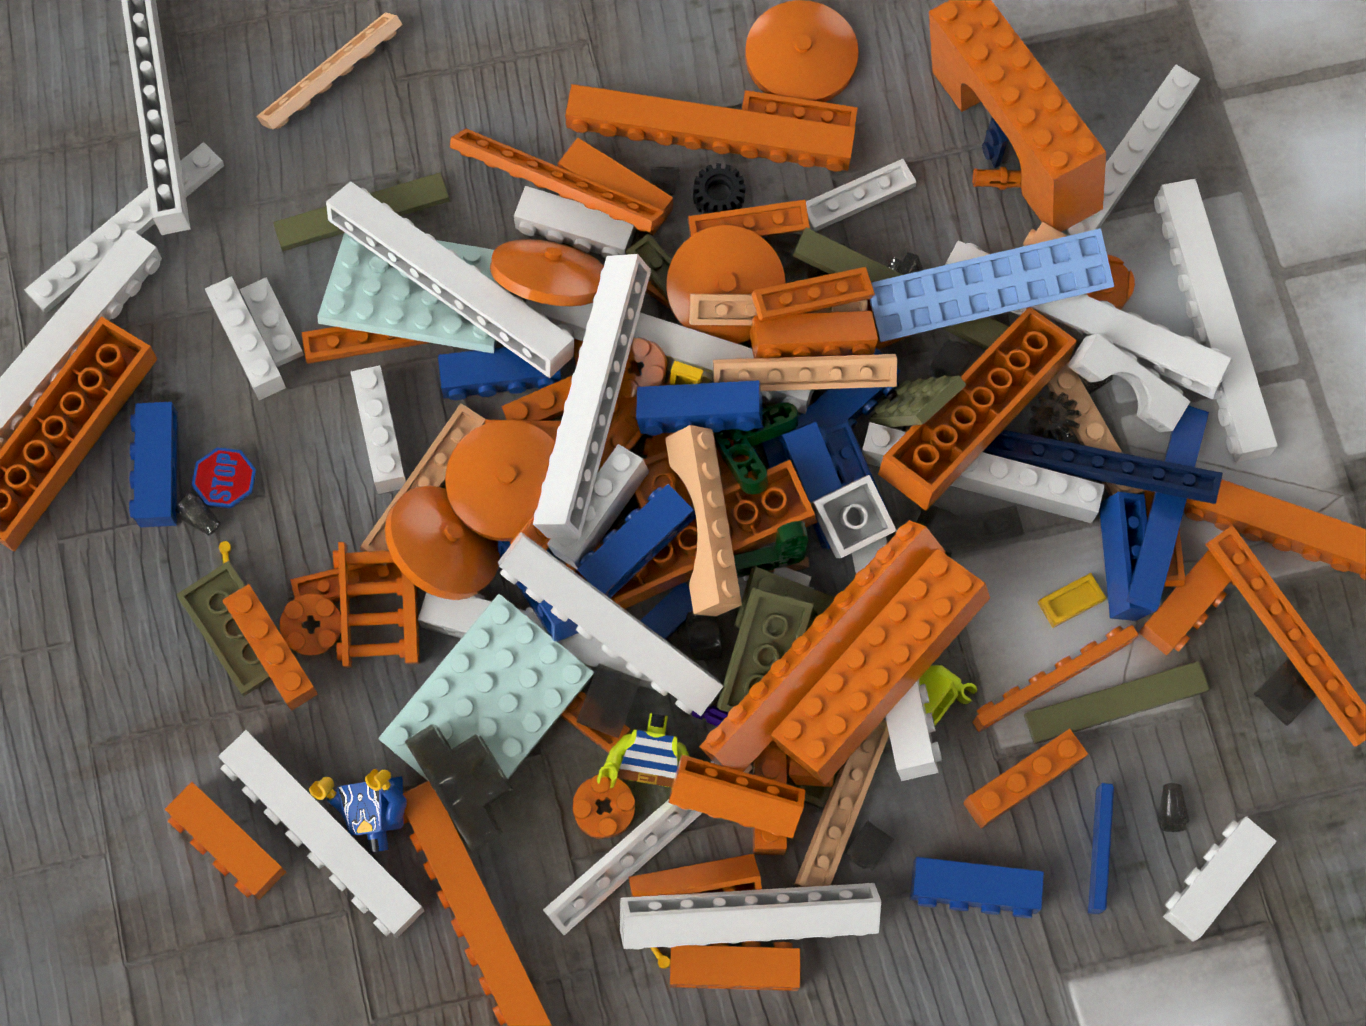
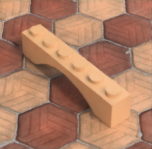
(714, 577)

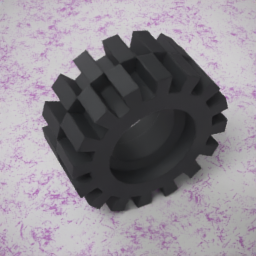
(718, 176)

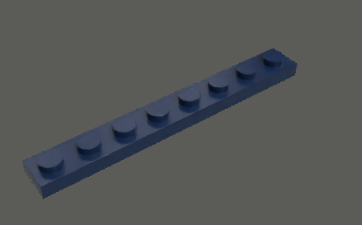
(1108, 466)

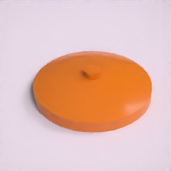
(801, 51)
(721, 262)
(546, 272)
(498, 477)
(437, 547)

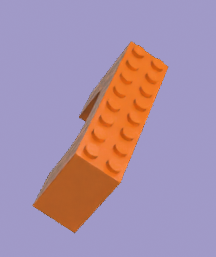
(987, 62)

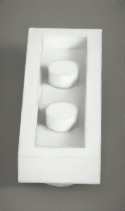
(271, 322)

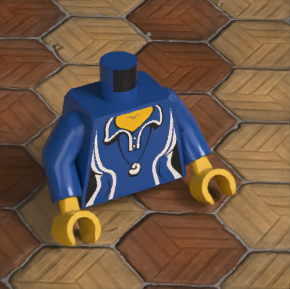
(367, 806)

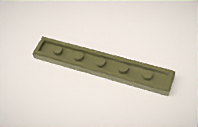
(402, 198)
(1116, 702)

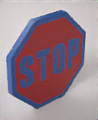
(224, 477)

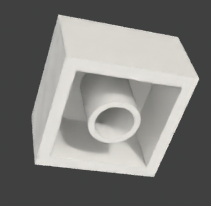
(853, 517)

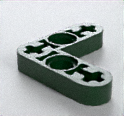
(746, 439)
(788, 550)

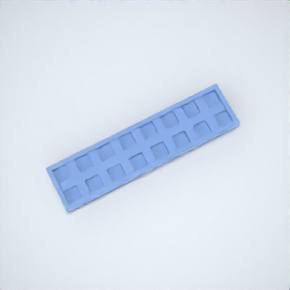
(990, 285)

